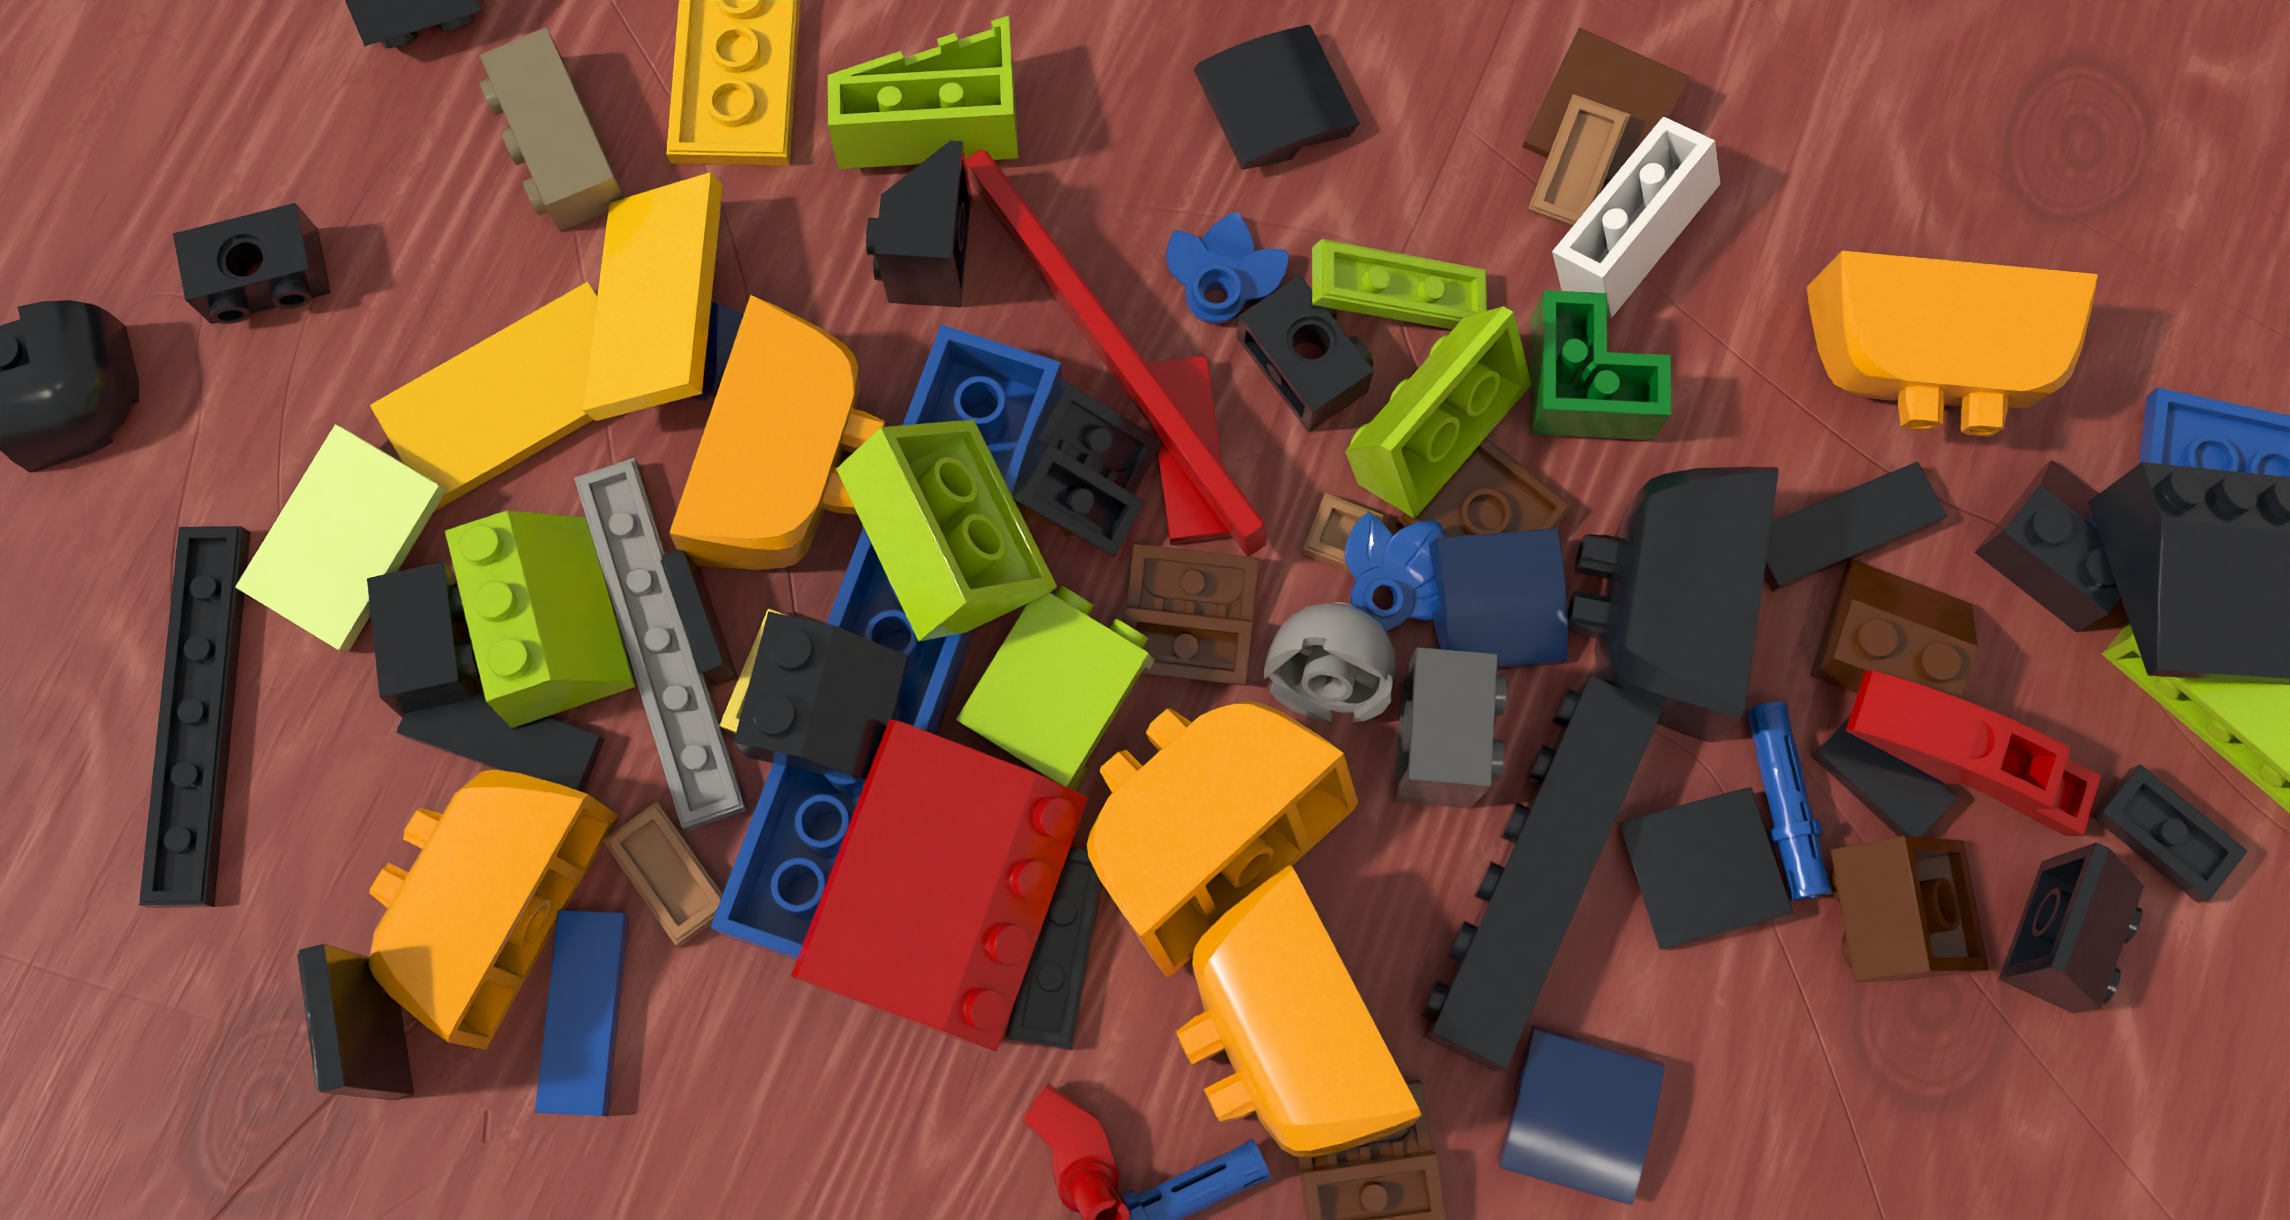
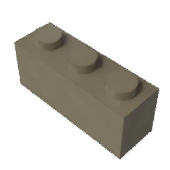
(549, 130)

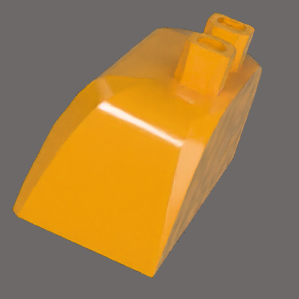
(1949, 334)
(772, 445)
(1212, 819)
(481, 898)
(1291, 1029)

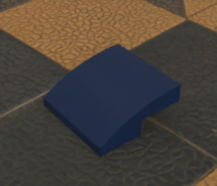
(1502, 596)
(1582, 1115)

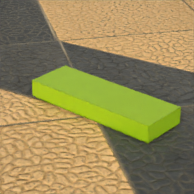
(1395, 285)

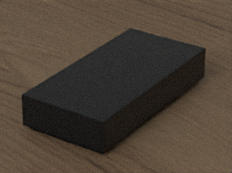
(698, 617)
(1889, 787)

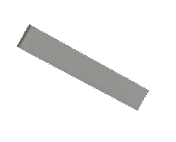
(666, 673)

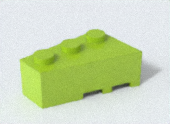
(914, 105)

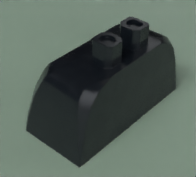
(1681, 594)

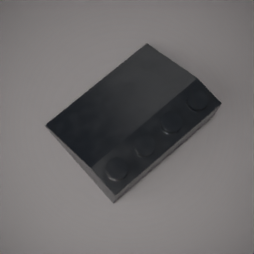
(2202, 569)

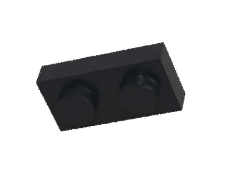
(2169, 834)

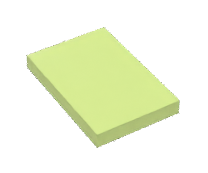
(341, 525)

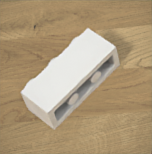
(1638, 214)

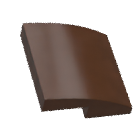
(1614, 78)
(1193, 611)
(1378, 1179)

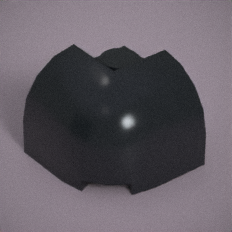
(63, 382)

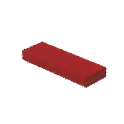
(1186, 510)

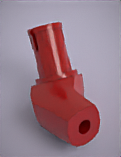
(1080, 1155)

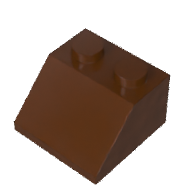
(1895, 630)
(1907, 909)

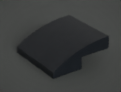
(1276, 96)
(1085, 467)
(1706, 868)

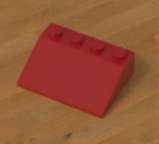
(941, 886)

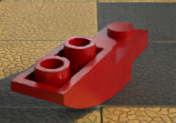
(1975, 747)

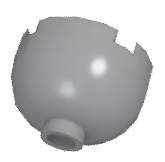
(1332, 661)

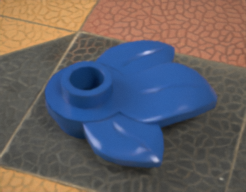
(1225, 263)
(1396, 563)

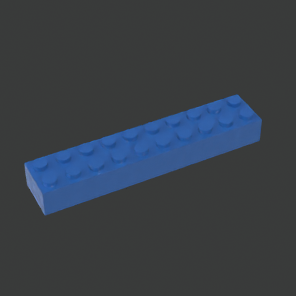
(807, 812)

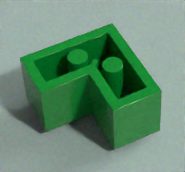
(1581, 385)

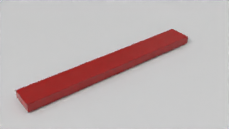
(1118, 354)

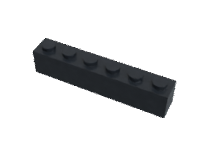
(1541, 875)

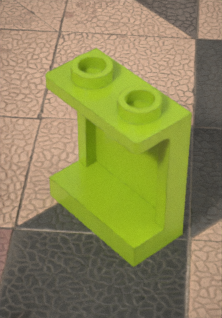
(1056, 685)

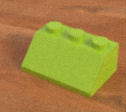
(1442, 411)
(944, 526)
(538, 613)

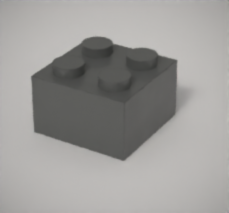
(1448, 728)

